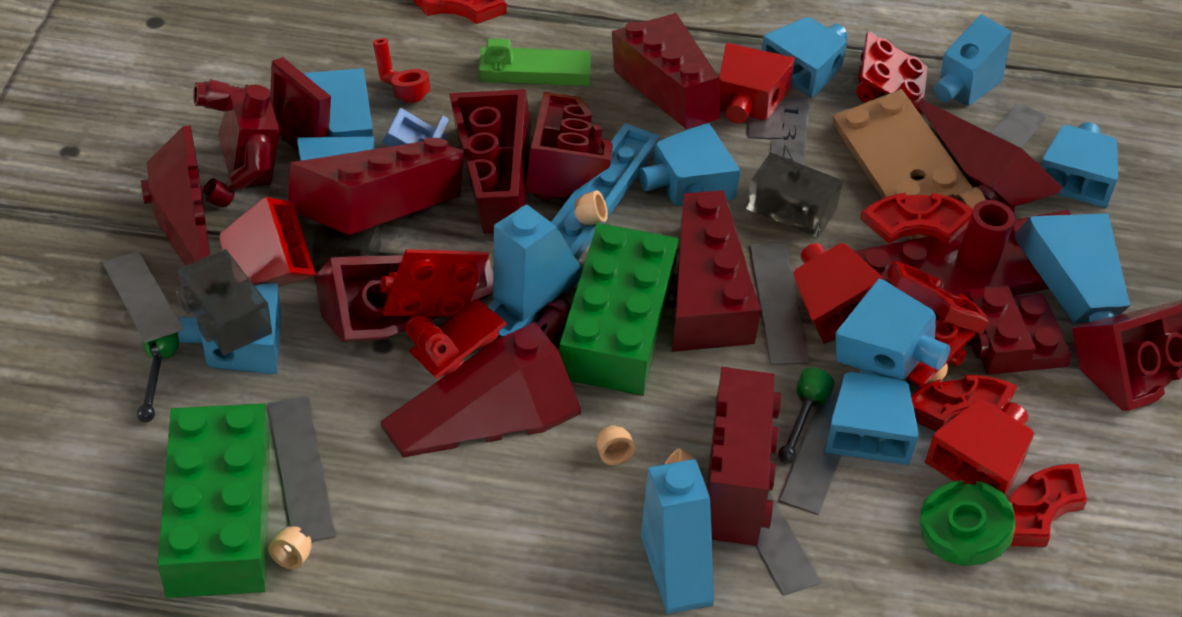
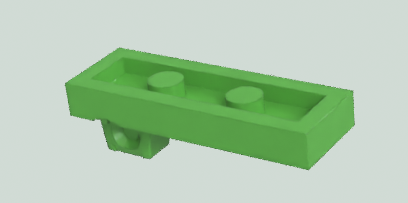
(533, 66)

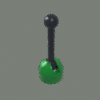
(157, 349)
(813, 390)

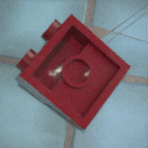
(1019, 332)

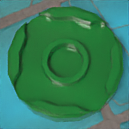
(967, 523)

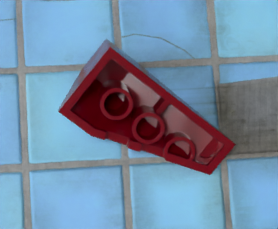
(565, 148)
(992, 162)
(177, 196)
(354, 301)
(1132, 353)
(498, 391)

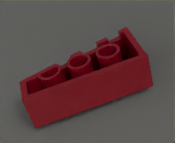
(668, 69)
(496, 148)
(375, 184)
(713, 283)
(741, 455)

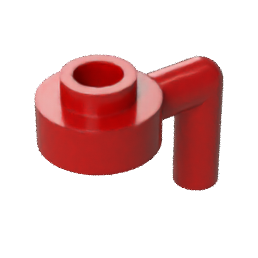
(408, 84)

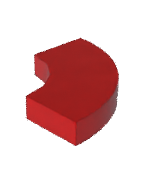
(474, 10)
(917, 214)
(925, 289)
(943, 401)
(1044, 499)

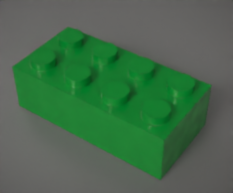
(619, 308)
(215, 501)

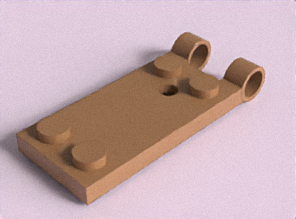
(897, 145)

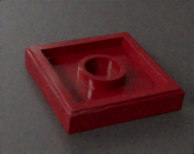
(298, 103)

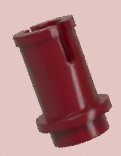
(554, 319)

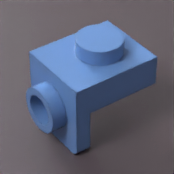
(409, 129)

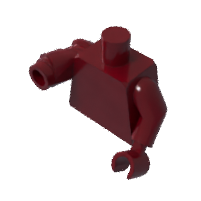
(246, 136)

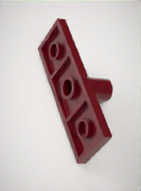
(977, 258)

